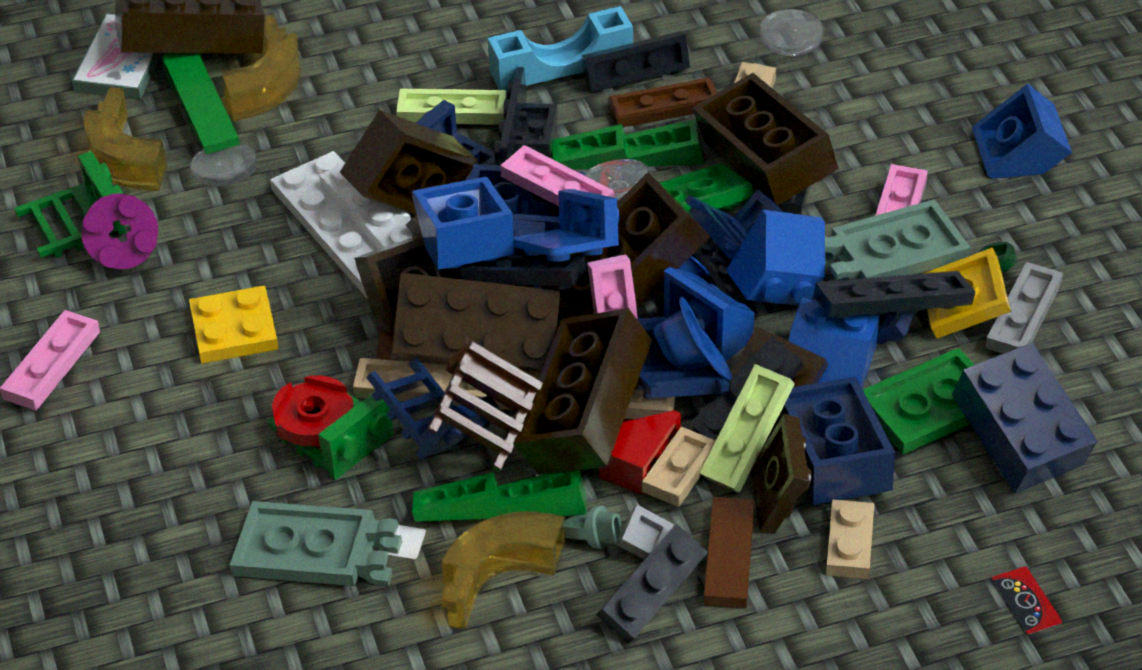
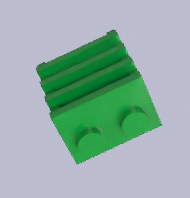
(96, 185)
(349, 437)

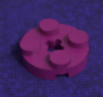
(112, 252)

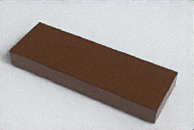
(659, 102)
(729, 552)

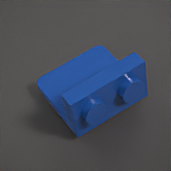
(586, 227)

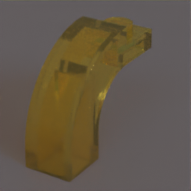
(268, 81)
(131, 160)
(496, 546)

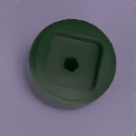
(1005, 253)

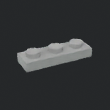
(1028, 305)

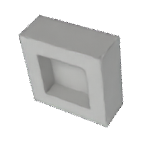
(643, 532)

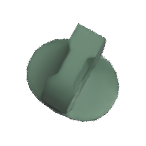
(595, 527)

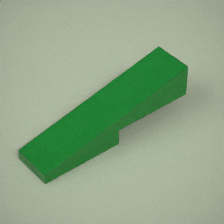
(200, 101)
(659, 146)
(482, 498)

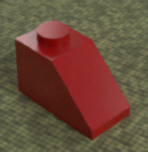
(639, 448)

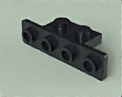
(524, 122)

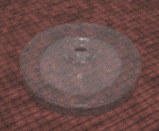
(791, 32)
(224, 166)
(618, 175)

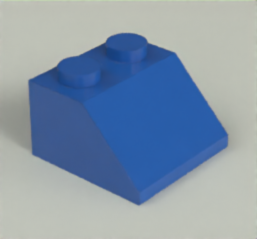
(1021, 136)
(464, 223)
(780, 258)
(726, 320)
(843, 342)

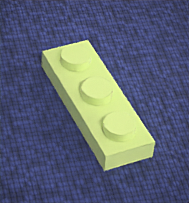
(470, 105)
(747, 428)

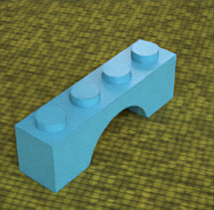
(547, 62)

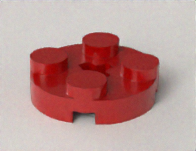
(317, 391)

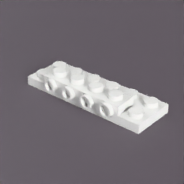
(338, 214)

